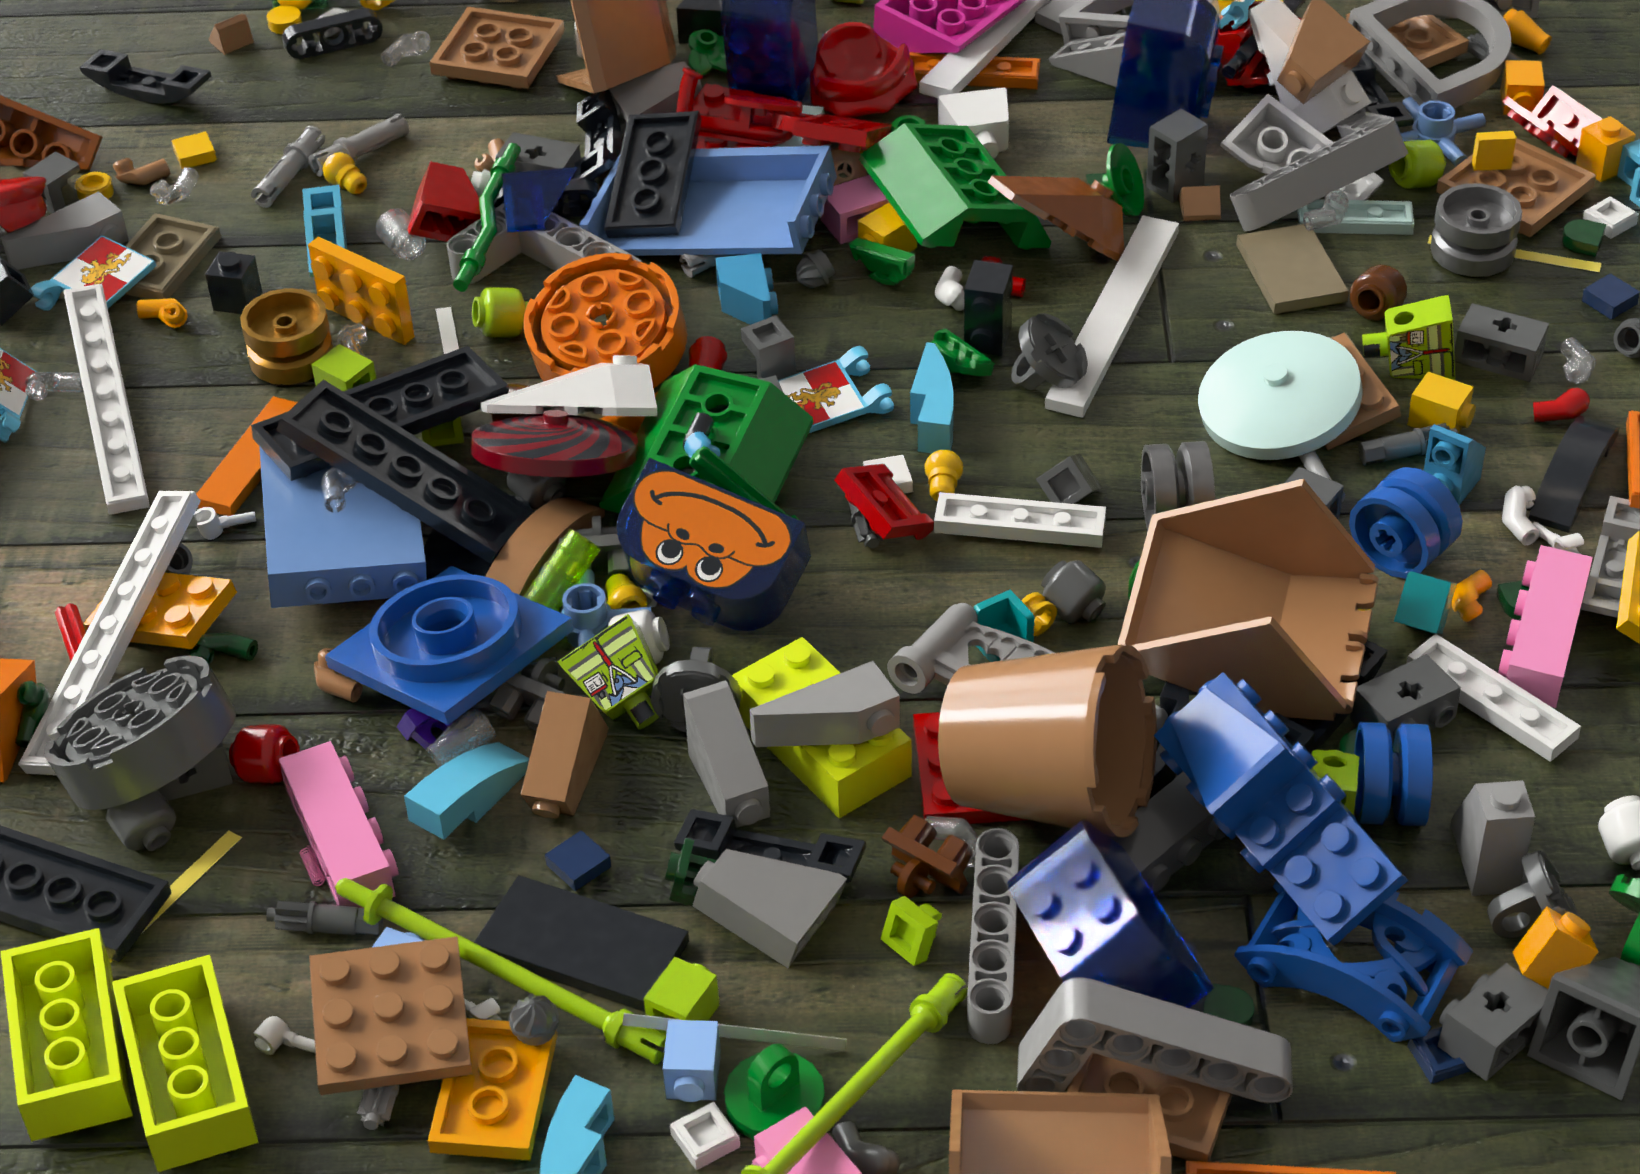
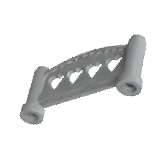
(945, 649)

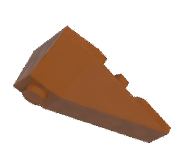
(32, 136)
(1072, 206)

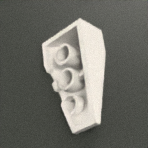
(1274, 31)
(1276, 137)
(603, 389)

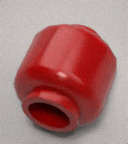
(258, 751)

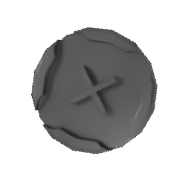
(1048, 354)
(685, 677)
(1530, 898)

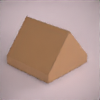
(231, 34)
(1200, 203)

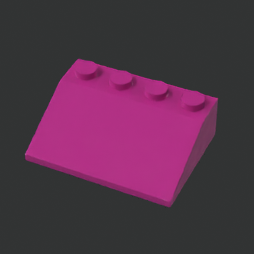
(938, 24)

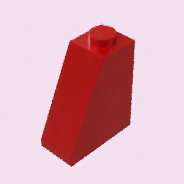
(444, 203)

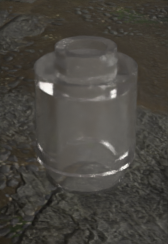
(393, 232)

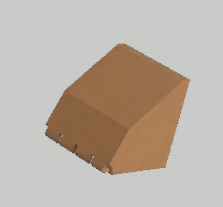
(620, 41)
(1259, 593)
(1057, 1133)

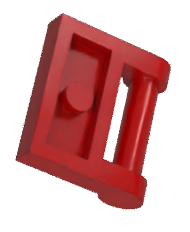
(883, 502)

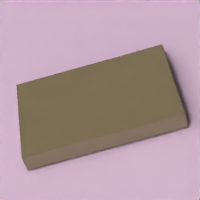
(177, 250)
(1292, 268)

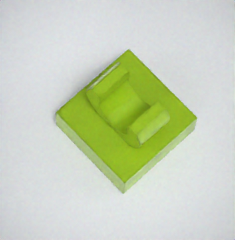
(910, 929)

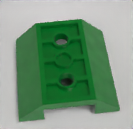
(940, 179)
(755, 434)

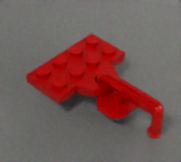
(786, 122)

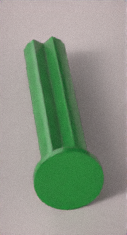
(725, 477)

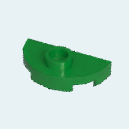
(885, 262)
(961, 356)

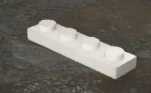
(1020, 519)
(1502, 701)

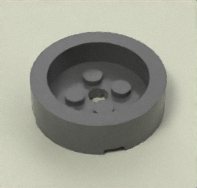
(140, 733)

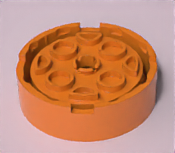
(642, 323)

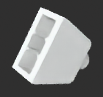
(982, 112)

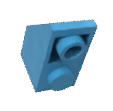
(745, 288)
(1454, 461)

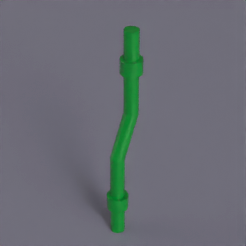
(474, 258)

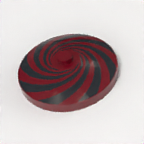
(554, 445)

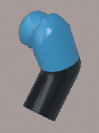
(698, 435)

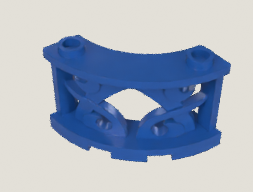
(1297, 957)

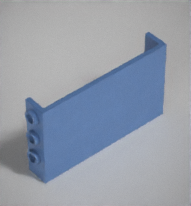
(737, 203)
(337, 556)

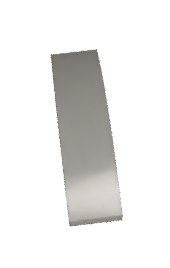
(1607, 571)

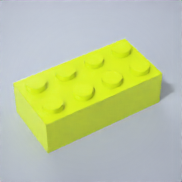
(839, 773)
(65, 1035)
(184, 1063)

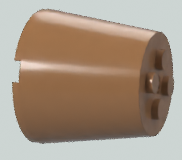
(1052, 738)

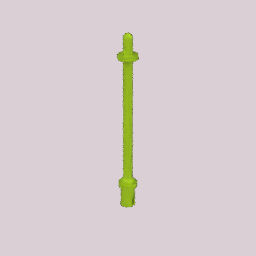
(379, 905)
(928, 1013)

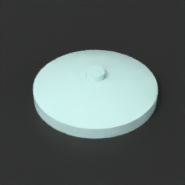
(1280, 395)

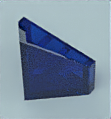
(532, 196)

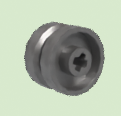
(1476, 229)
(1175, 482)

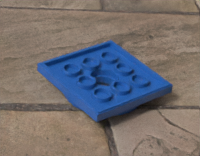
(451, 669)

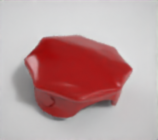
(860, 72)
(21, 202)

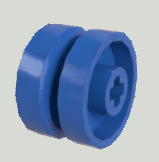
(1406, 522)
(1393, 773)

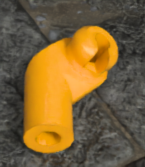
(167, 310)
(1467, 592)

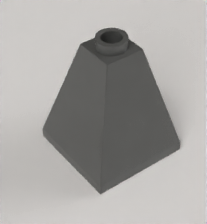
(1592, 1025)

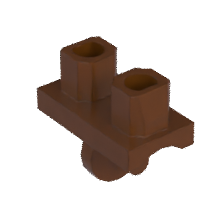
(911, 848)

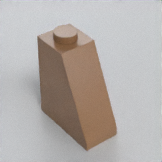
(1320, 51)
(563, 754)

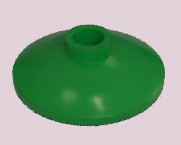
(1124, 179)

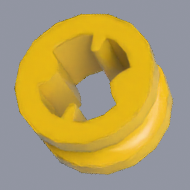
(1043, 611)

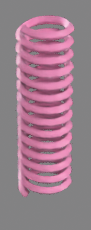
(310, 867)

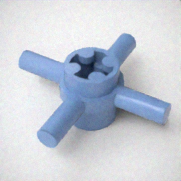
(1436, 122)
(588, 609)

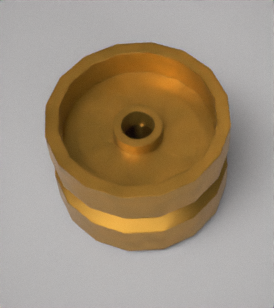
(285, 335)

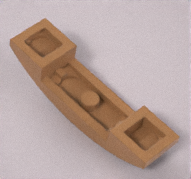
(537, 540)

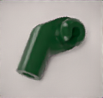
(225, 643)
(35, 701)

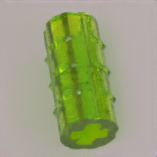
(562, 570)

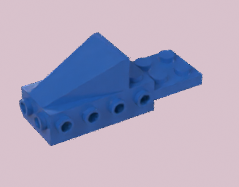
(1278, 806)

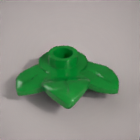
(706, 52)

